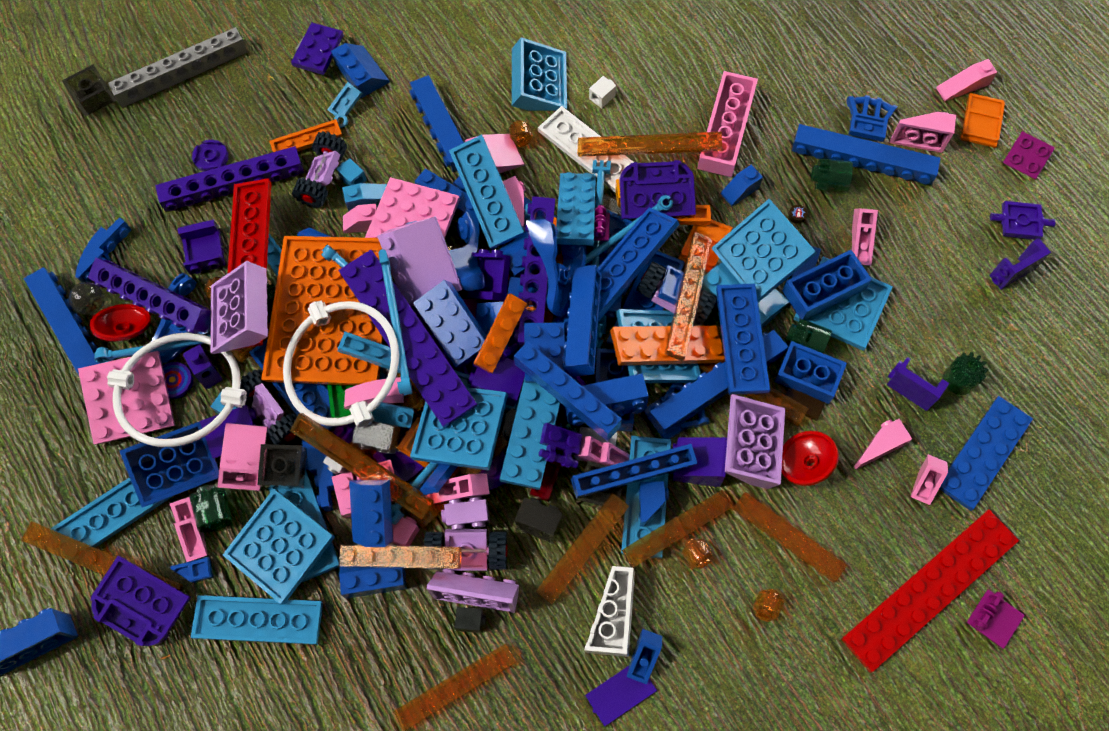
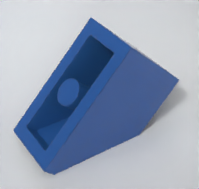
(742, 185)
(651, 500)
(644, 656)

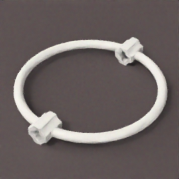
(124, 379)
(361, 410)

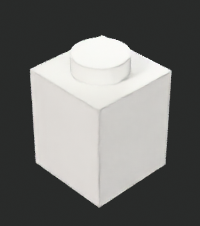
(602, 91)

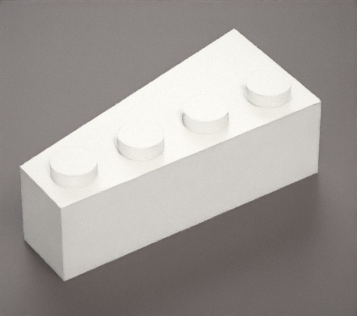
(613, 620)

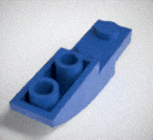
(100, 246)
(323, 476)

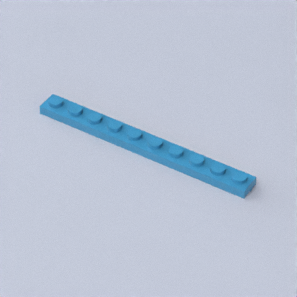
(381, 356)

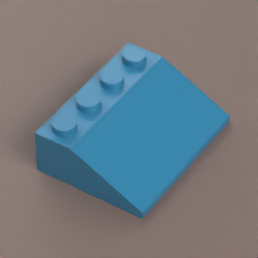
(538, 77)
(768, 306)

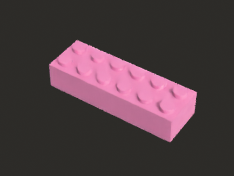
(730, 118)

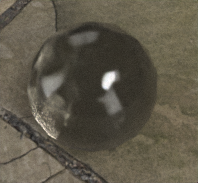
(86, 298)

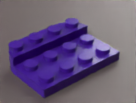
(646, 182)
(137, 603)

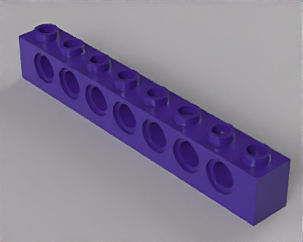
(217, 181)
(545, 208)
(151, 295)

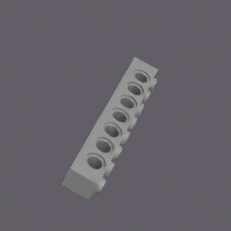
(178, 67)

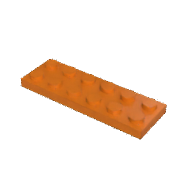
(648, 344)

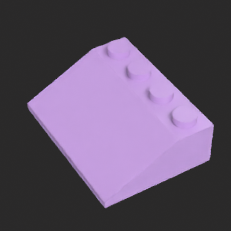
(418, 258)
(239, 308)
(755, 442)
(474, 591)

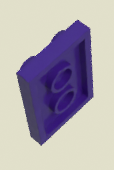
(316, 47)

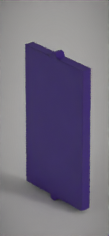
(618, 696)

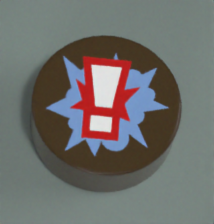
(797, 214)

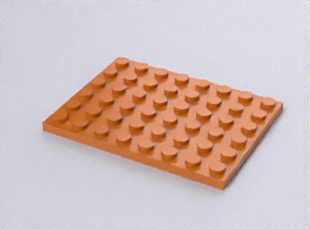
(309, 278)

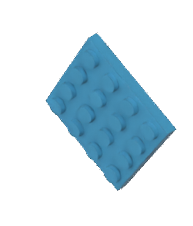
(764, 249)
(855, 317)
(656, 373)
(467, 440)
(278, 546)

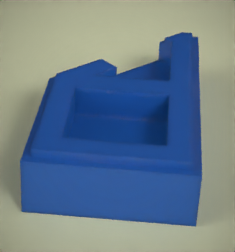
(195, 570)

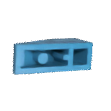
(363, 194)

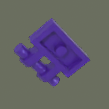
(560, 439)

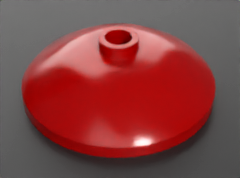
(120, 322)
(806, 449)

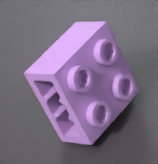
(459, 513)

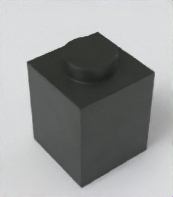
(469, 620)

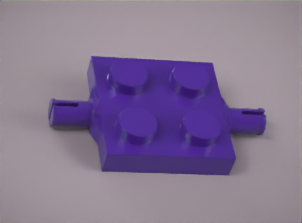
(1022, 220)

